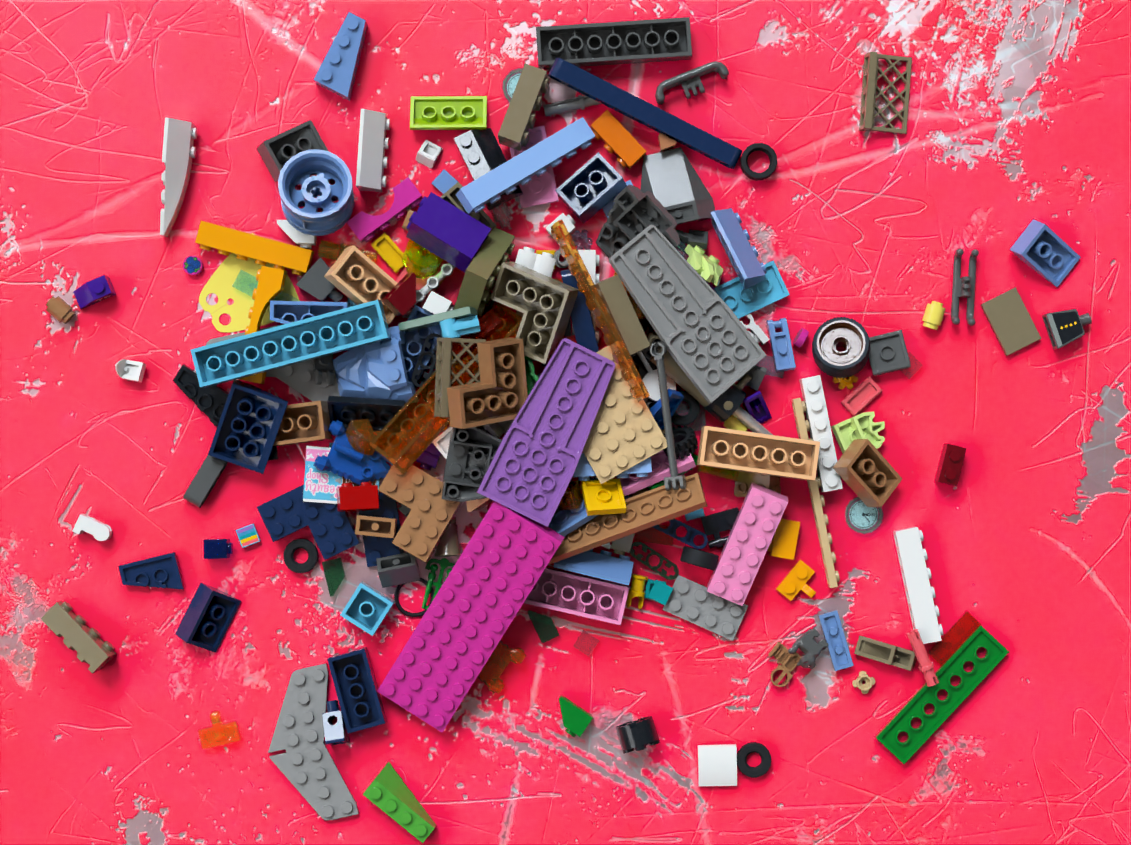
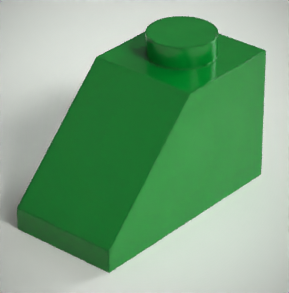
(574, 717)

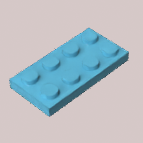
(755, 297)

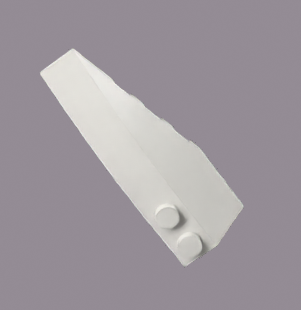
(177, 158)

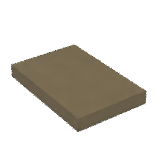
(1010, 321)

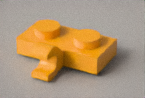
(796, 581)

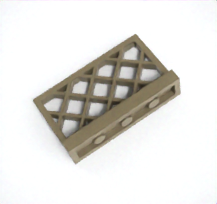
(869, 96)
(443, 370)

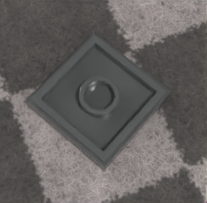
(888, 353)

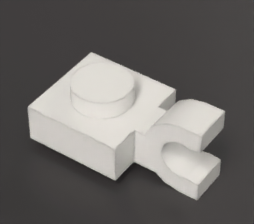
(759, 335)

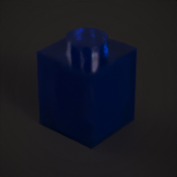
(217, 548)

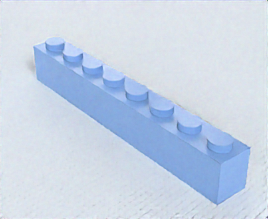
(525, 165)

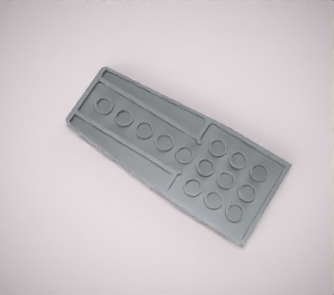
(686, 313)

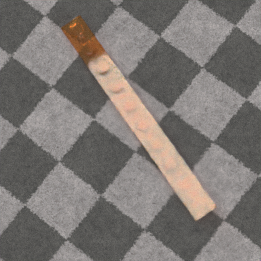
(596, 305)

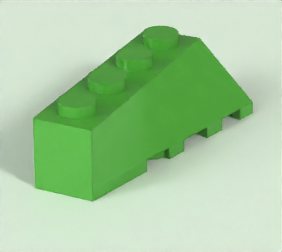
(399, 803)

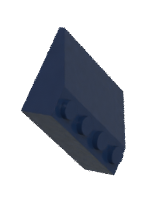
(248, 426)

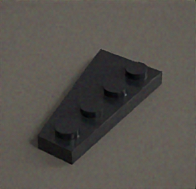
(209, 399)

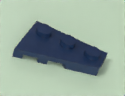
(153, 572)

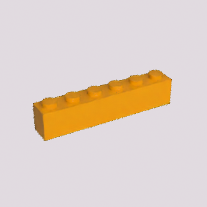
(254, 247)

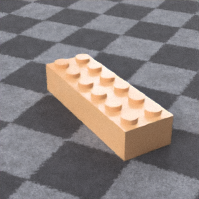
(758, 453)

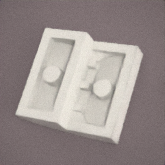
(717, 765)

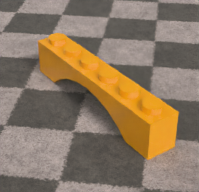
(270, 284)

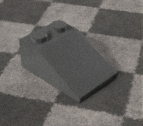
(281, 148)

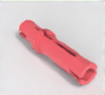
(925, 664)

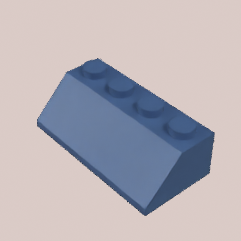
(737, 247)
(599, 565)

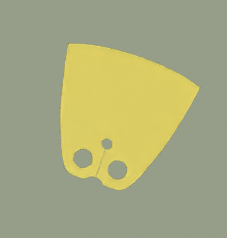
(221, 285)

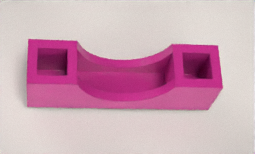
(405, 196)

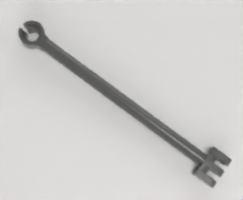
(674, 478)

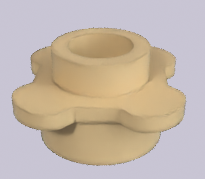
(863, 687)

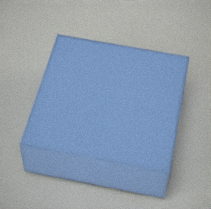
(444, 181)

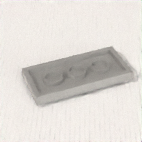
(704, 609)

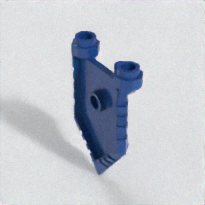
(348, 462)

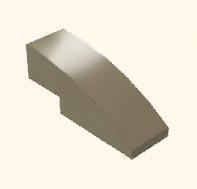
(885, 653)

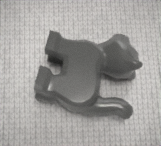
(809, 647)

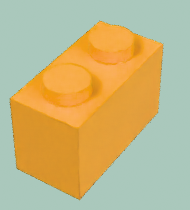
(785, 539)

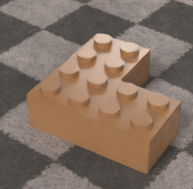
(500, 388)
(428, 514)

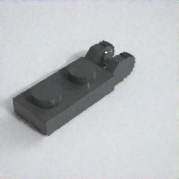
(324, 364)

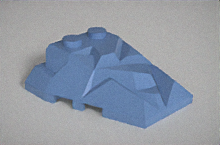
(375, 370)

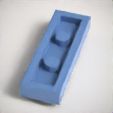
(836, 639)

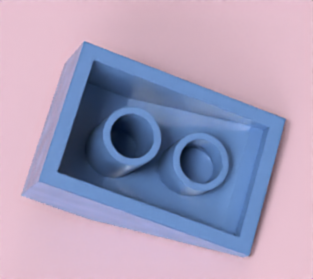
(1045, 252)

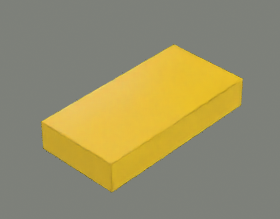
(389, 252)

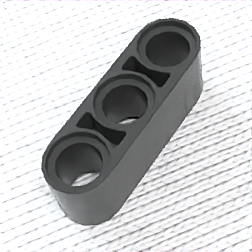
(204, 480)

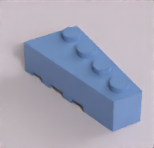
(342, 59)
(292, 311)

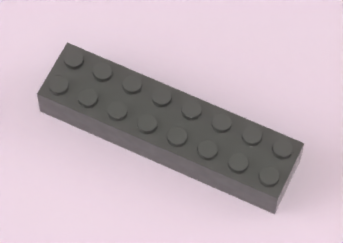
(615, 42)

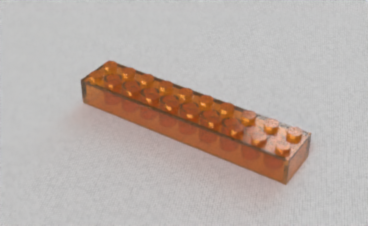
(415, 423)

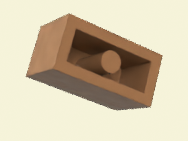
(376, 526)

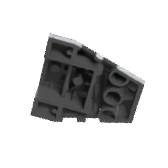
(630, 216)

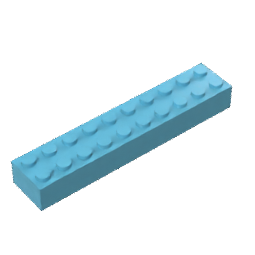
(290, 343)

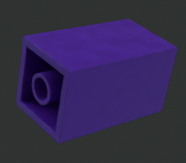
(447, 231)

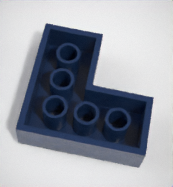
(330, 528)

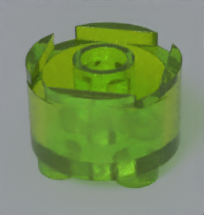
(420, 260)

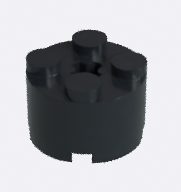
(637, 734)

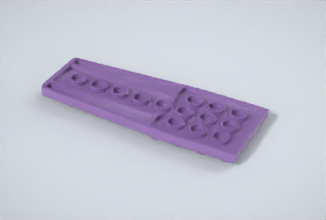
(548, 433)

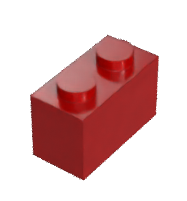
(357, 497)

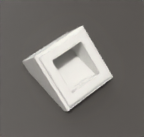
(428, 154)

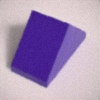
(756, 407)

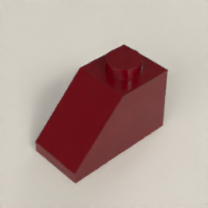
(402, 296)

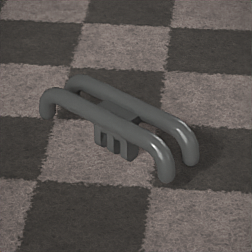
(690, 80)
(964, 287)

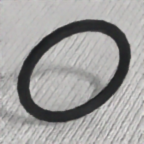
(408, 613)

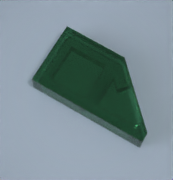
(334, 574)

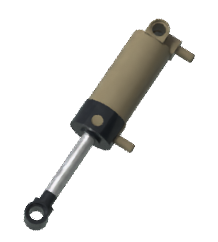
(722, 407)

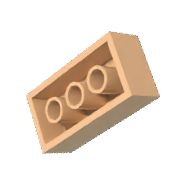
(361, 279)

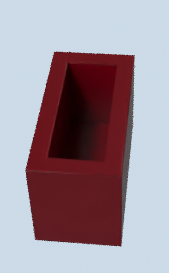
(950, 464)

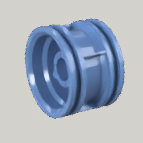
(326, 167)

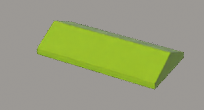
(448, 112)

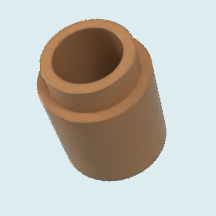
(60, 309)

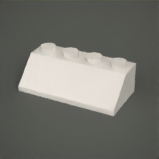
(371, 151)

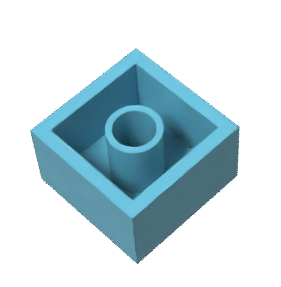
(367, 608)

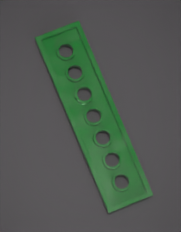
(955, 695)

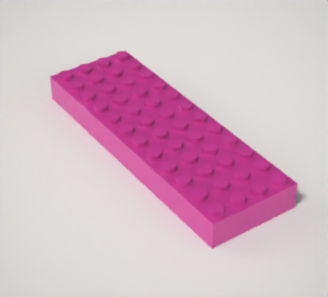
(470, 615)

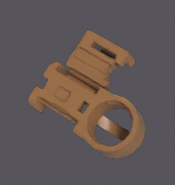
(788, 662)

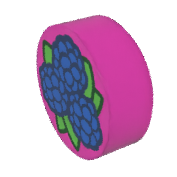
(192, 265)
(801, 337)

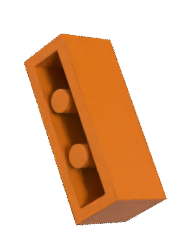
(617, 140)

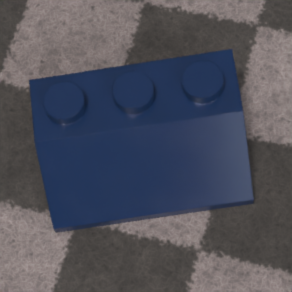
(207, 617)

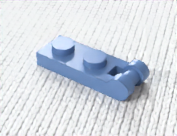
(781, 345)

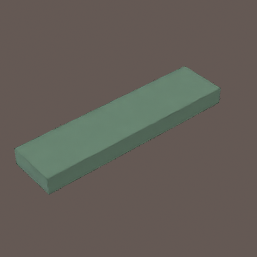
(433, 320)

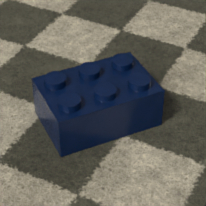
(591, 187)

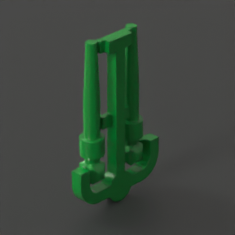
(444, 563)

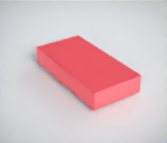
(861, 396)

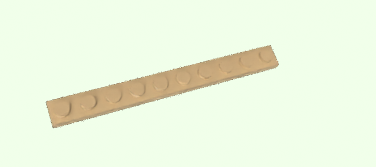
(817, 501)

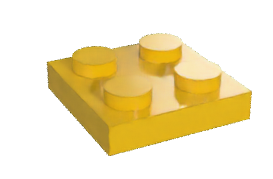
(603, 498)

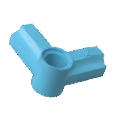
(459, 327)

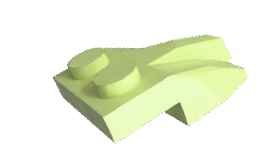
(705, 266)
(859, 427)

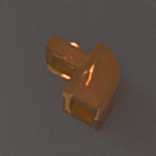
(360, 435)

